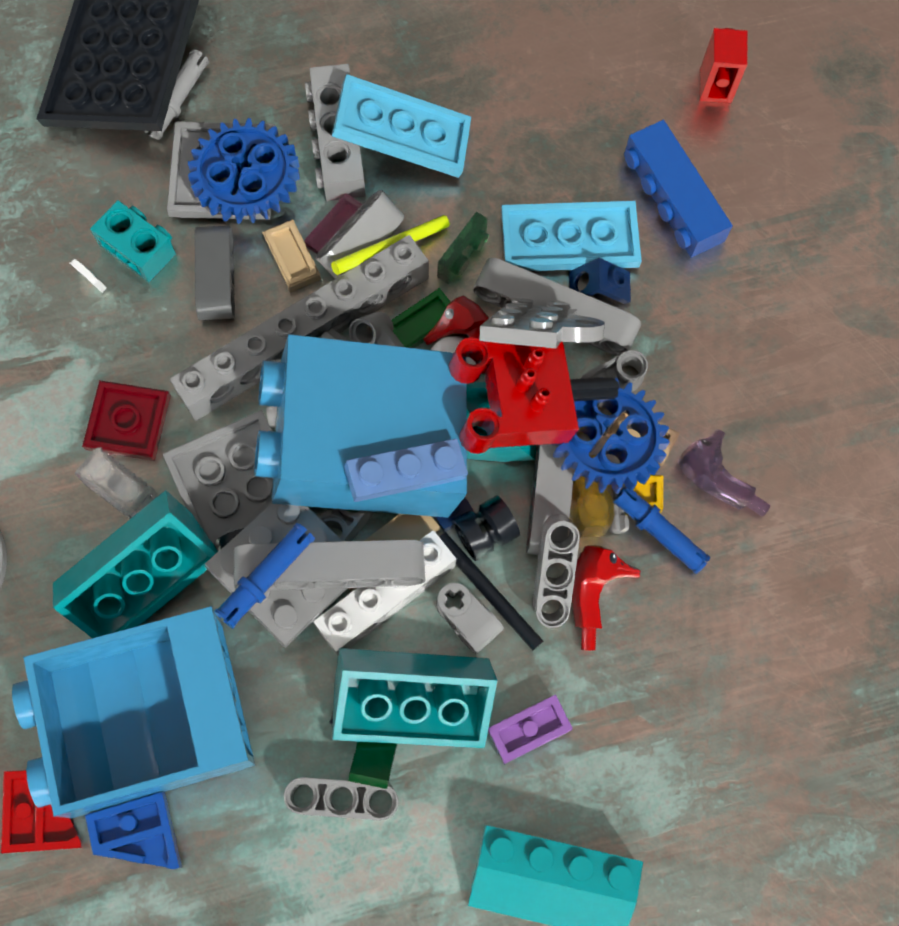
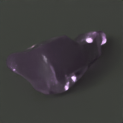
(704, 467)

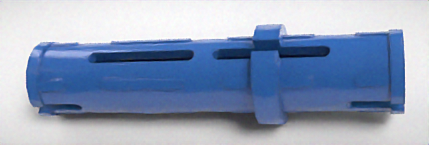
(650, 519)
(264, 575)

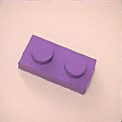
(529, 729)

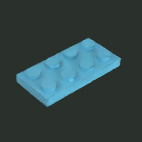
(402, 126)
(570, 234)

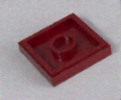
(127, 420)

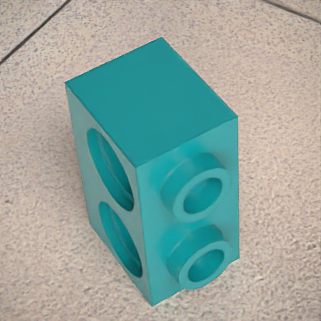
(128, 245)

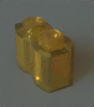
(592, 510)

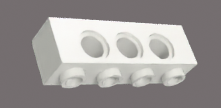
(371, 606)

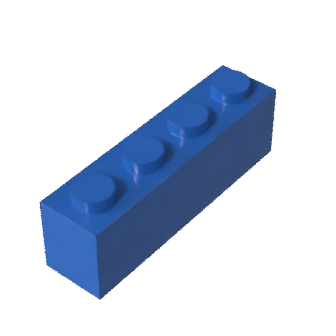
(677, 189)

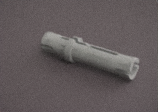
(185, 81)

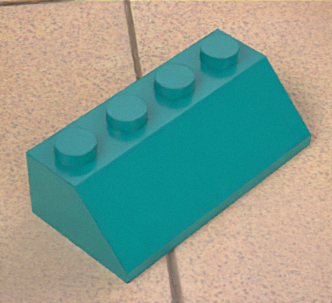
(134, 569)
(412, 698)
(553, 881)

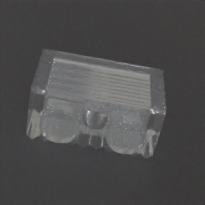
(115, 483)

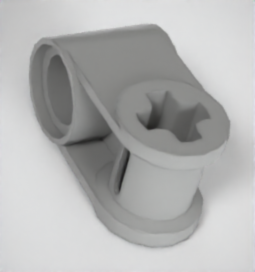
(614, 369)
(473, 622)

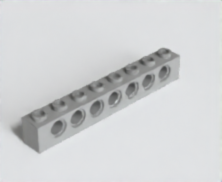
(333, 306)

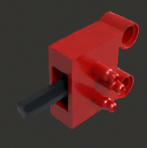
(526, 394)

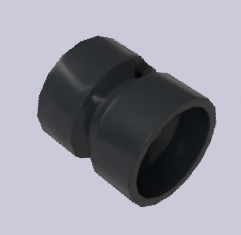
(496, 519)

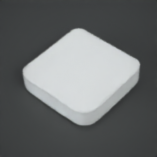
(84, 271)

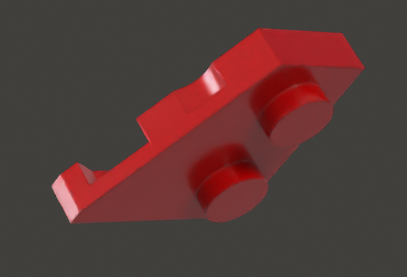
(29, 827)

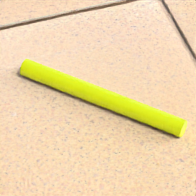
(419, 232)

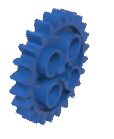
(217, 162)
(636, 455)

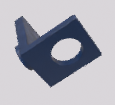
(603, 279)

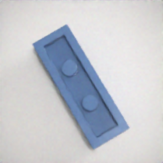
(405, 470)

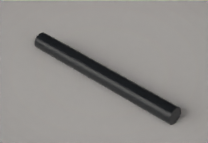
(492, 594)

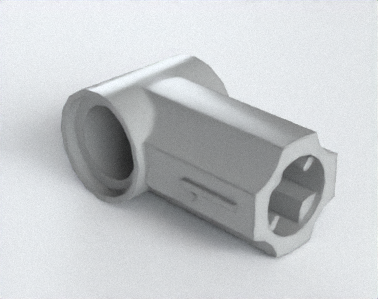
(382, 330)

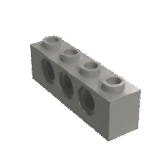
(334, 177)

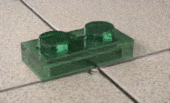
(457, 255)

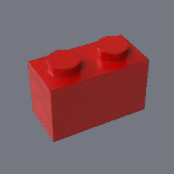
(723, 65)

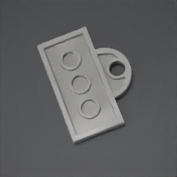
(540, 325)

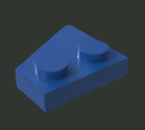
(136, 832)

